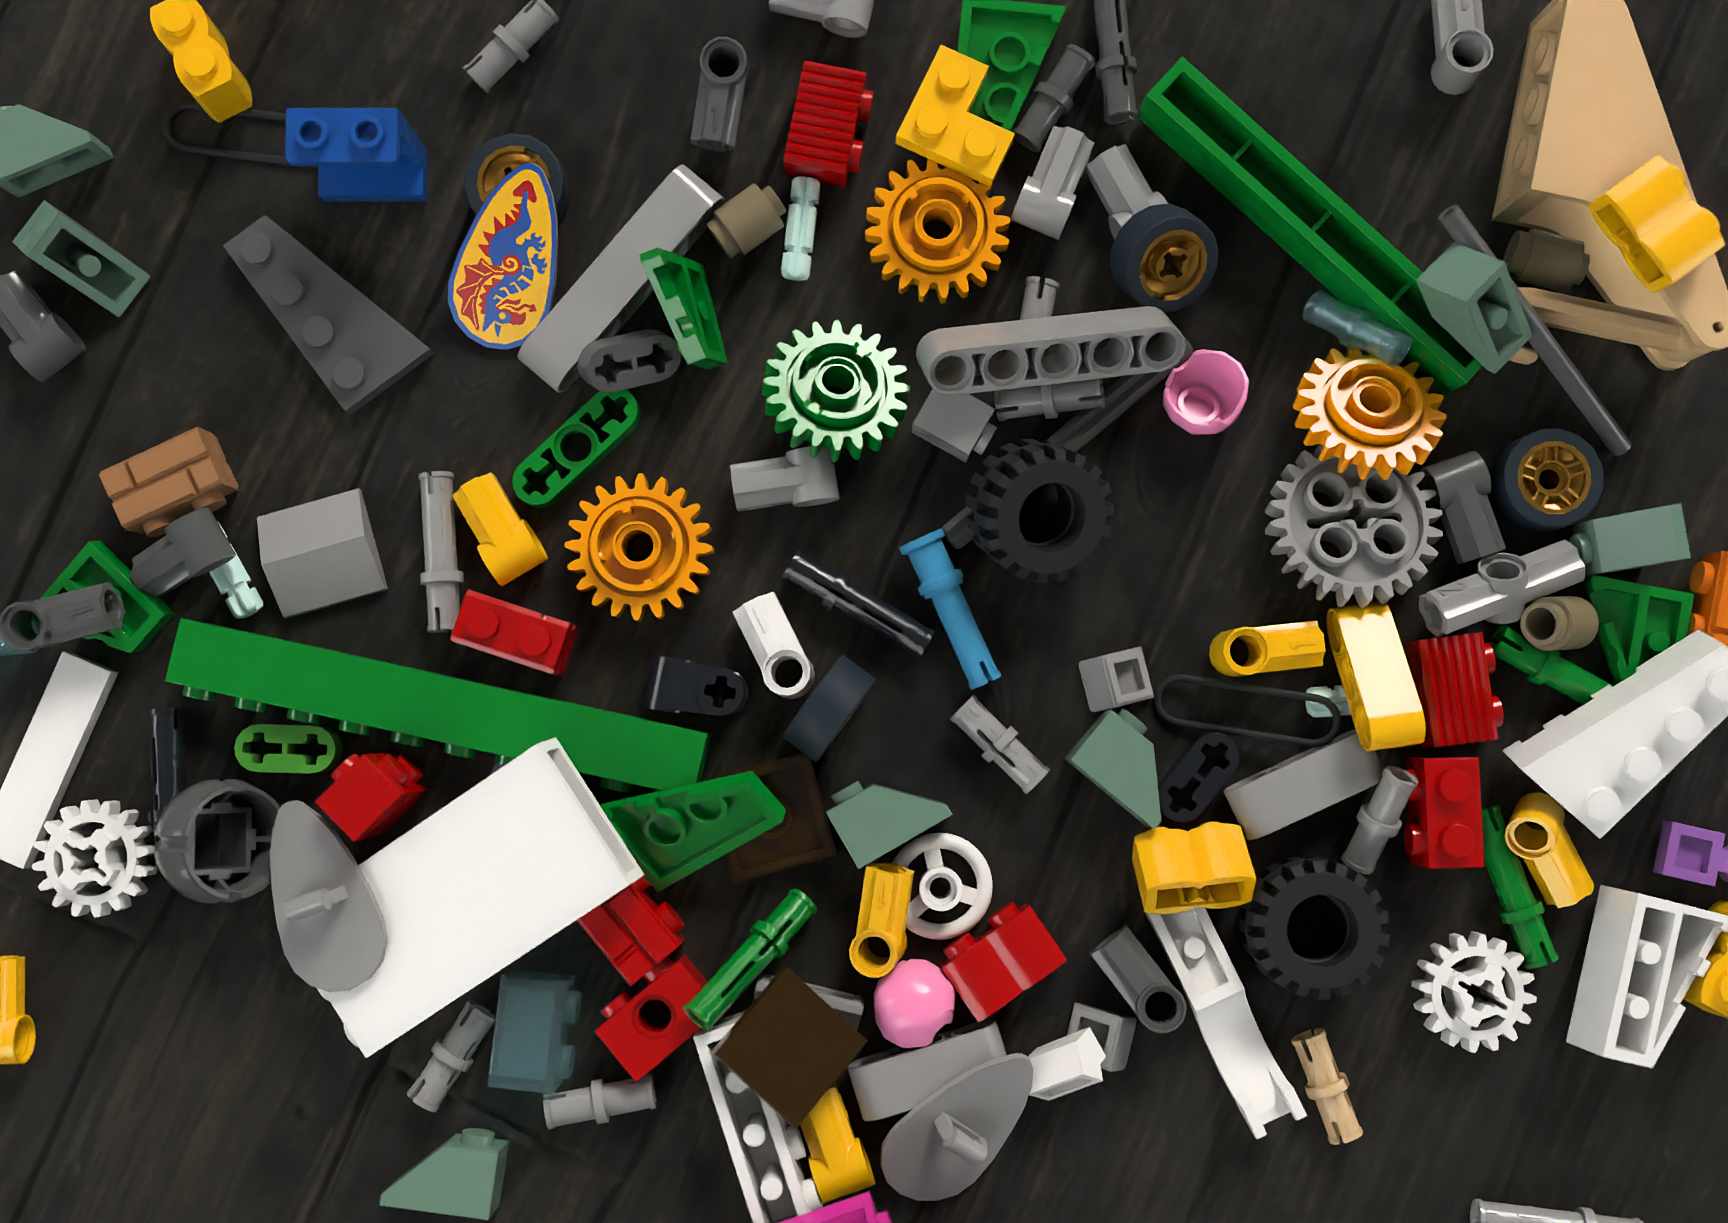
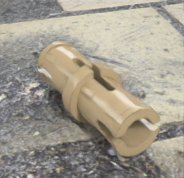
(1327, 1086)

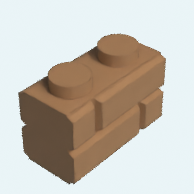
(169, 482)

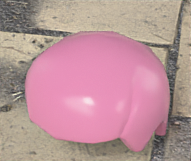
(1206, 392)
(913, 1003)

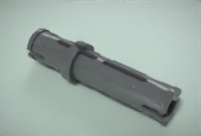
(1115, 61)

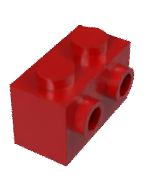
(372, 793)
(1444, 813)

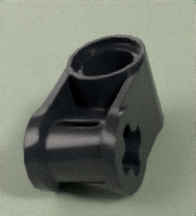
(687, 686)

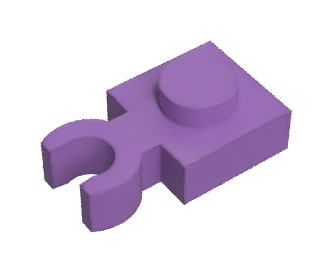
(1691, 853)

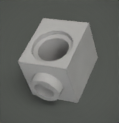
(955, 424)

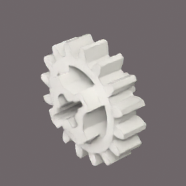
(71, 858)
(1462, 1013)

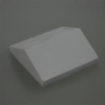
(320, 553)

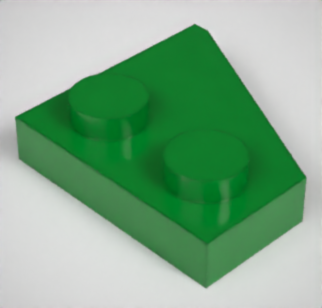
(687, 306)
(143, 612)
(1636, 621)

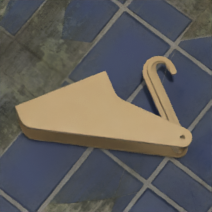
(1577, 129)

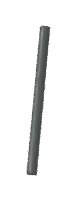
(1547, 346)

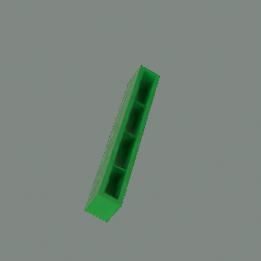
(1301, 215)

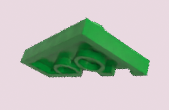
(1013, 43)
(692, 824)

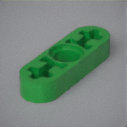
(554, 444)

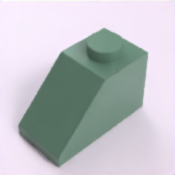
(43, 150)
(80, 259)
(1476, 304)
(1631, 540)
(1121, 764)
(881, 819)
(456, 1178)

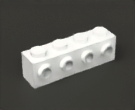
(758, 1138)

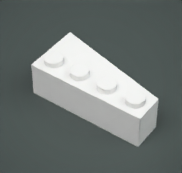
(1630, 733)

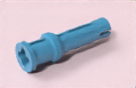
(941, 585)

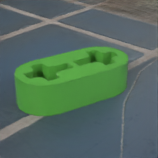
(288, 760)

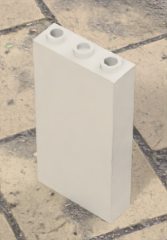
(482, 889)

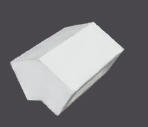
(1066, 1065)

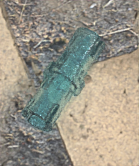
(1357, 328)

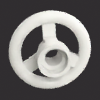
(977, 898)

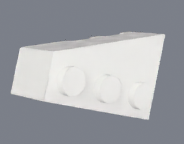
(1638, 972)

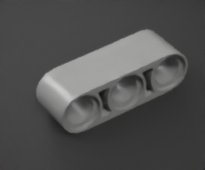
(1303, 785)
(906, 1076)

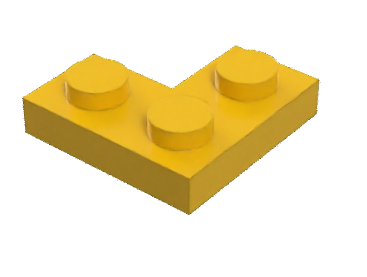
(941, 124)

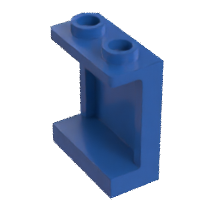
(359, 153)

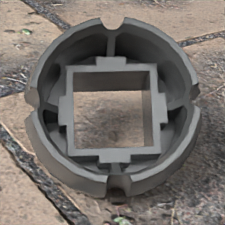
(244, 841)

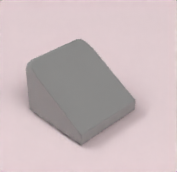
(1116, 679)
(1111, 1029)

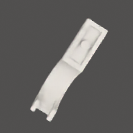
(1225, 1017)

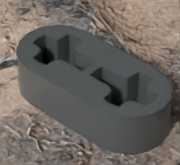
(627, 349)

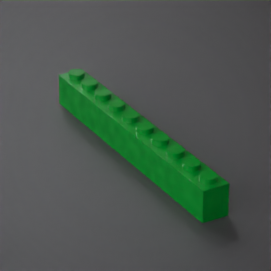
(429, 706)

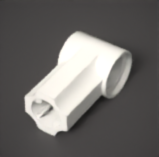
(773, 642)

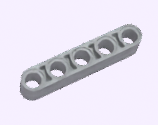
(616, 279)
(1028, 338)

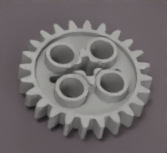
(1362, 565)

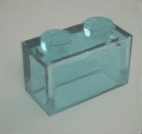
(533, 1031)

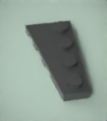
(332, 323)

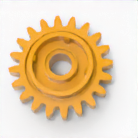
(931, 261)
(1368, 413)
(606, 541)

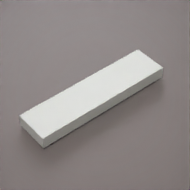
(50, 754)

